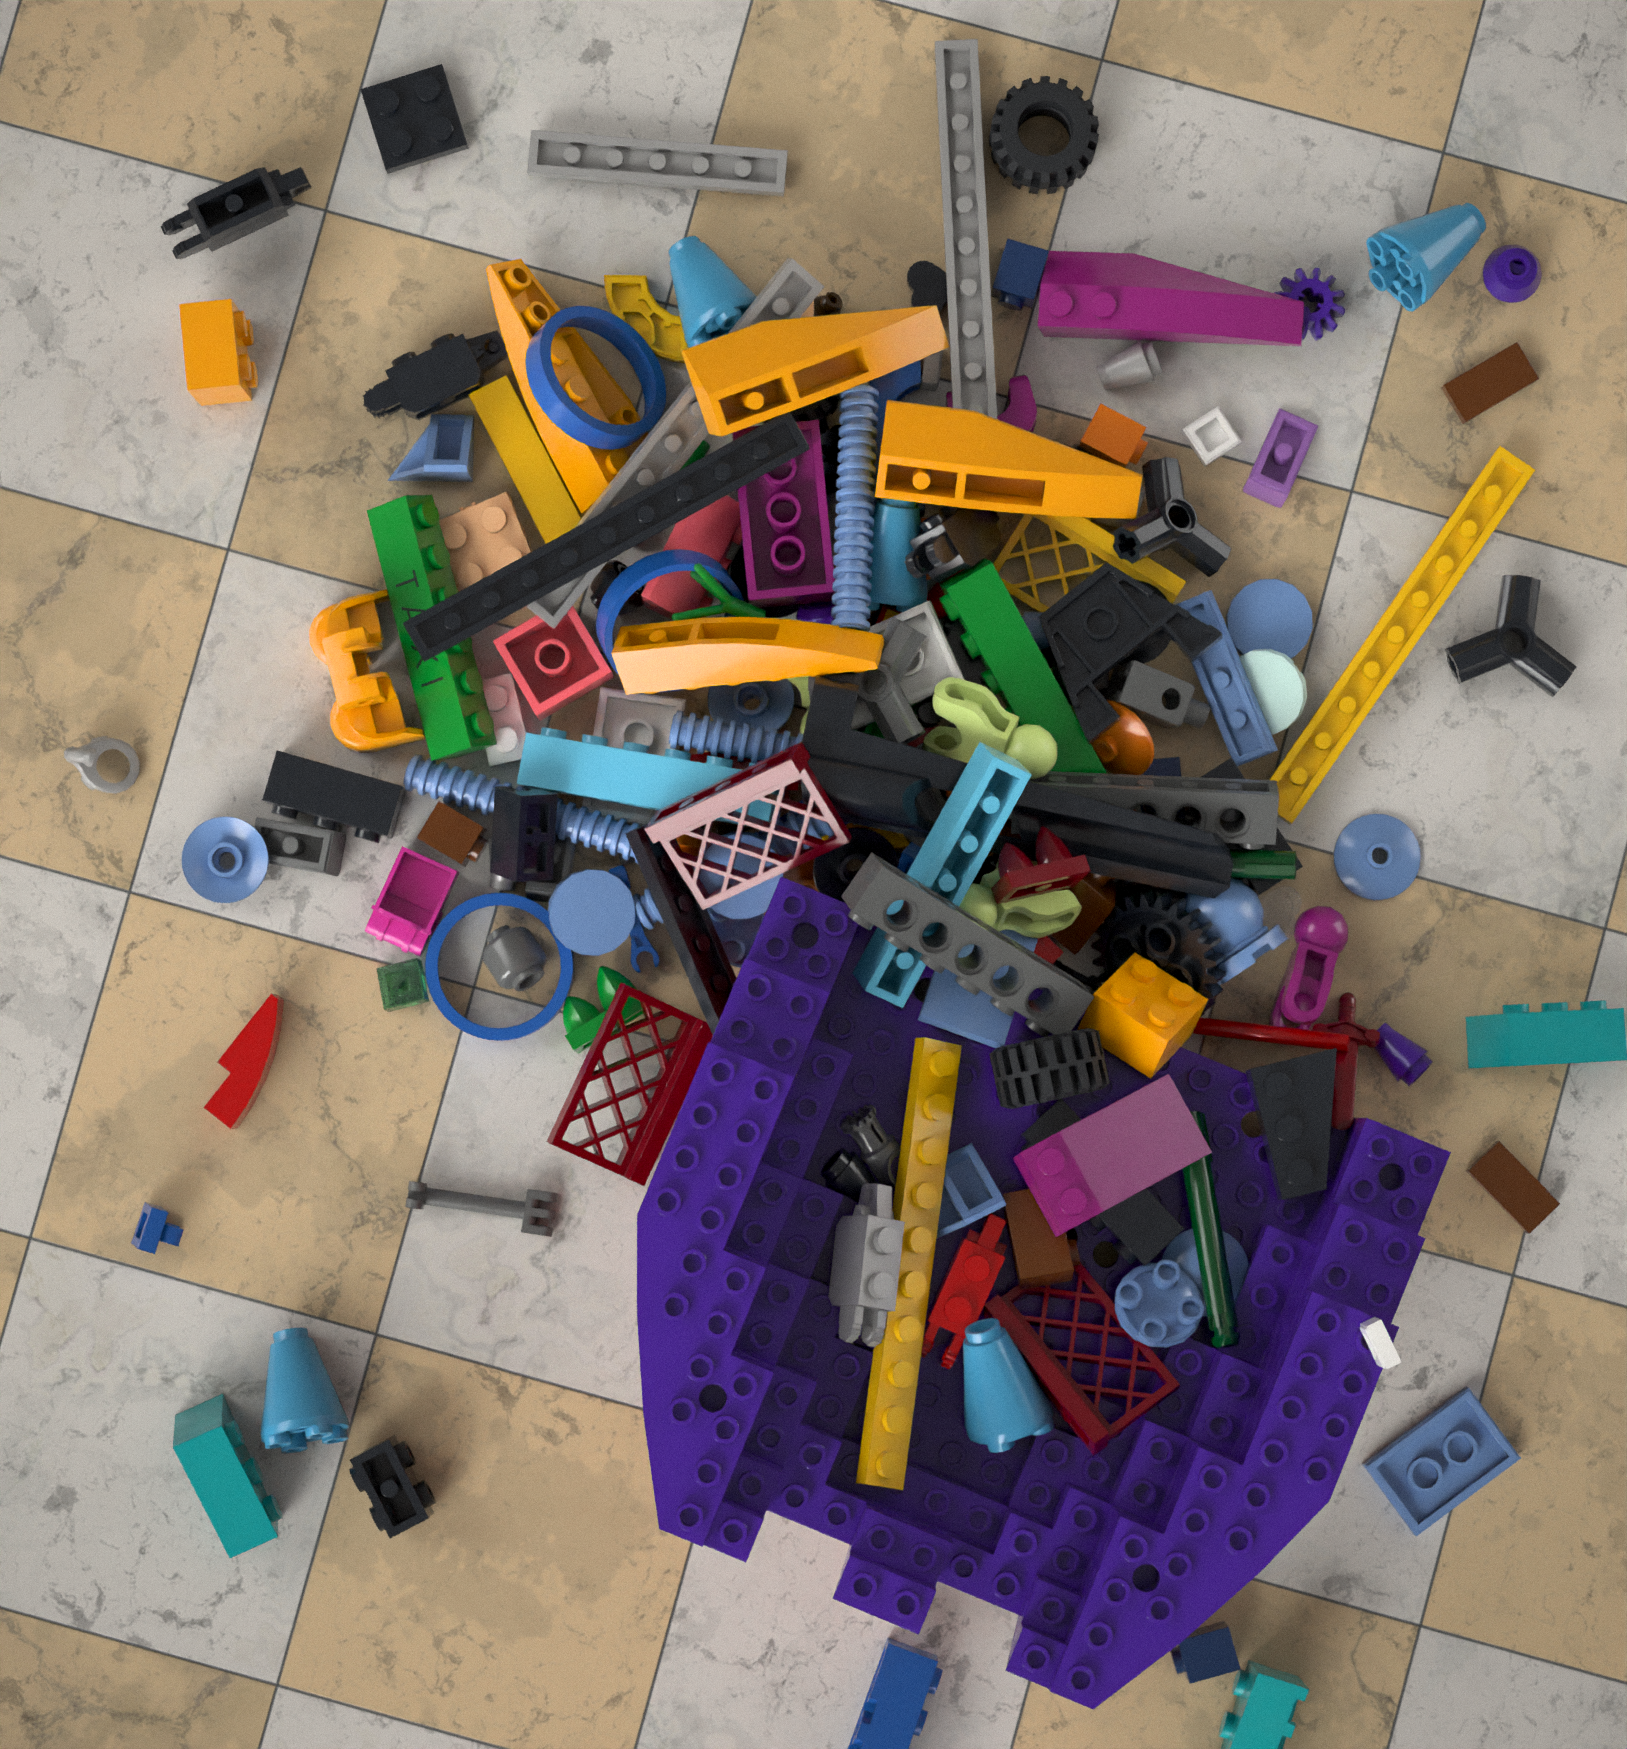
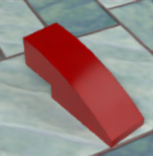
(248, 1063)

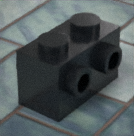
(392, 1486)

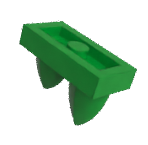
(584, 1020)

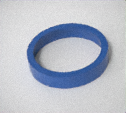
(563, 410)
(644, 571)
(497, 1034)

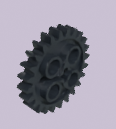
(1144, 923)

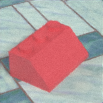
(707, 532)

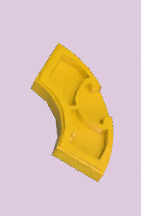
(633, 303)

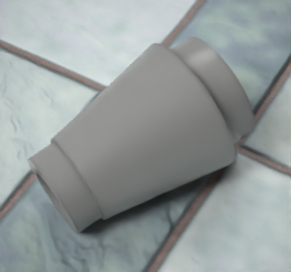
(1130, 367)

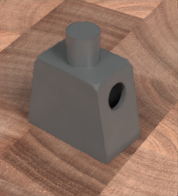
(1142, 689)

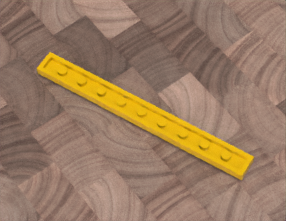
(1398, 630)
(918, 1205)

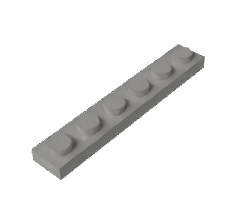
(657, 163)

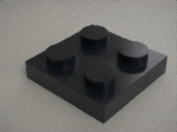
(414, 118)

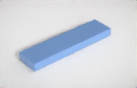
(1229, 688)

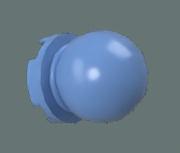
(1239, 924)

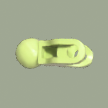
(983, 720)
(1028, 916)

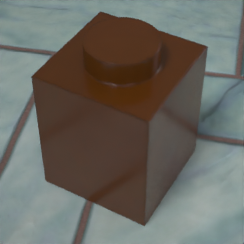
(454, 835)

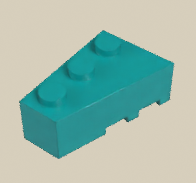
(1546, 1036)
(225, 1476)
(1262, 1708)

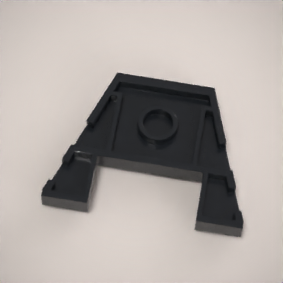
(1102, 626)

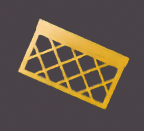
(1095, 541)

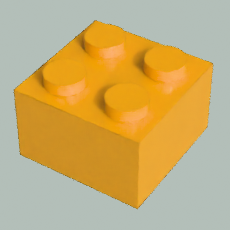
(217, 353)
(1143, 1014)

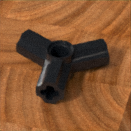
(1169, 523)
(1487, 651)

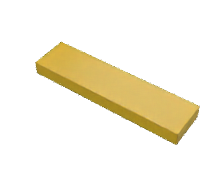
(525, 459)

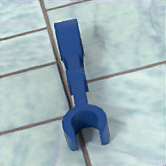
(638, 939)

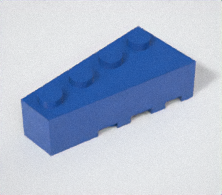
(896, 1698)

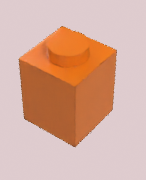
(1114, 437)

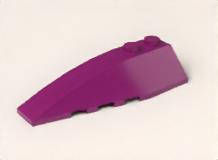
(1158, 301)

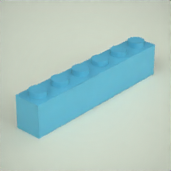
(622, 775)
(948, 862)

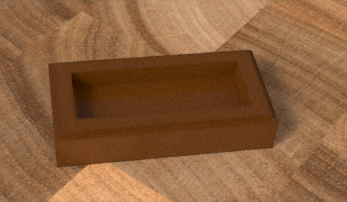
(1490, 383)
(1513, 1187)

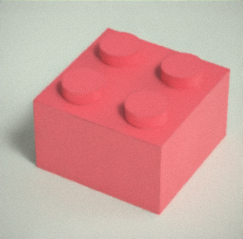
(553, 663)

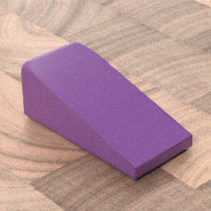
(1280, 458)

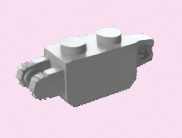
(866, 1266)

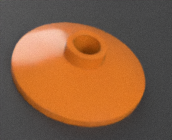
(1126, 745)

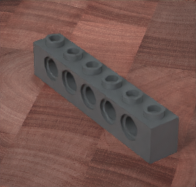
(1170, 793)
(881, 884)

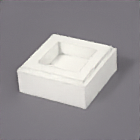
(1211, 436)
(1379, 1343)

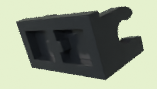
(523, 833)

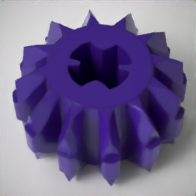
(1315, 292)

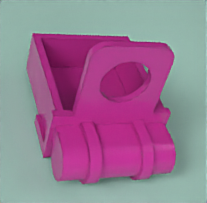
(411, 901)

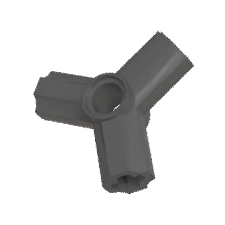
(891, 707)

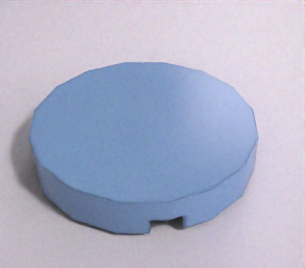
(1269, 617)
(751, 901)
(591, 912)

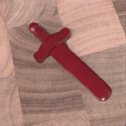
(1347, 1061)

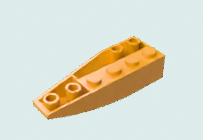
(521, 311)
(804, 360)
(993, 466)
(737, 651)

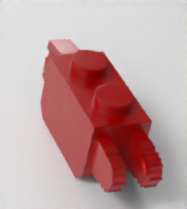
(965, 1287)

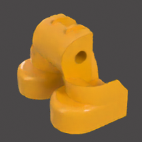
(366, 706)

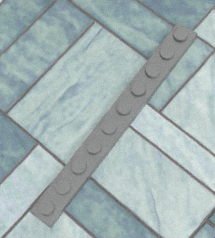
(965, 226)
(680, 428)

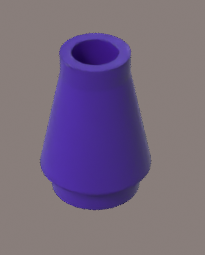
(1401, 1055)

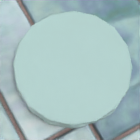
(1277, 686)

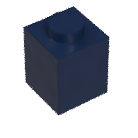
(1019, 275)
(1206, 1653)

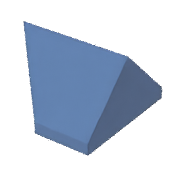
(441, 452)
(967, 1191)

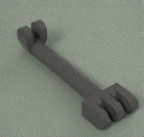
(421, 1195)

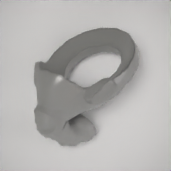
(86, 758)

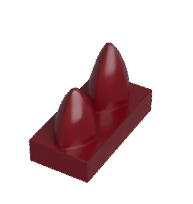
(1053, 872)

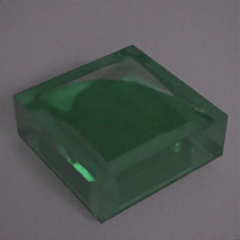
(402, 985)

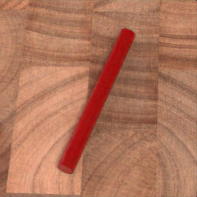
(1272, 1034)

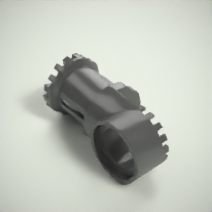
(876, 1146)

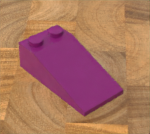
(788, 529)
(1111, 1155)

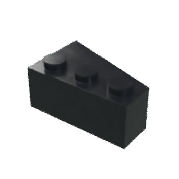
(1295, 1119)

